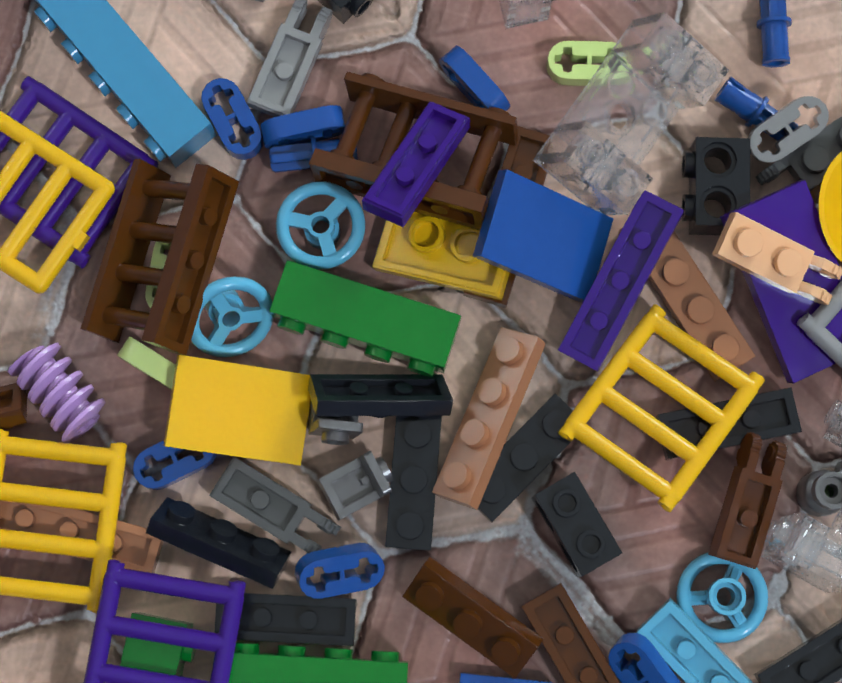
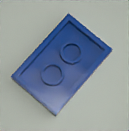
(542, 236)

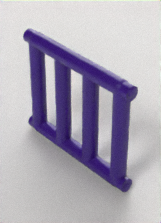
(104, 140)
(109, 624)

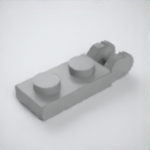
(289, 62)

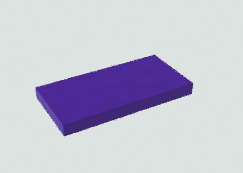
(795, 217)

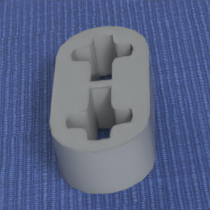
(793, 138)

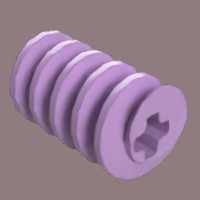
(57, 391)

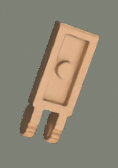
(773, 257)

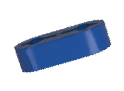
(472, 80)
(224, 123)
(303, 125)
(173, 473)
(339, 570)
(649, 668)

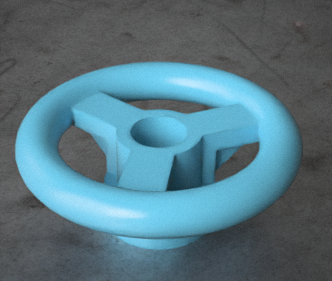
(324, 241)
(221, 298)
(742, 626)

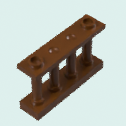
(457, 205)
(187, 265)

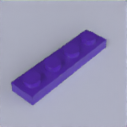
(621, 280)

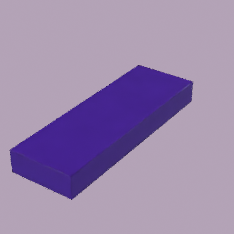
(416, 164)

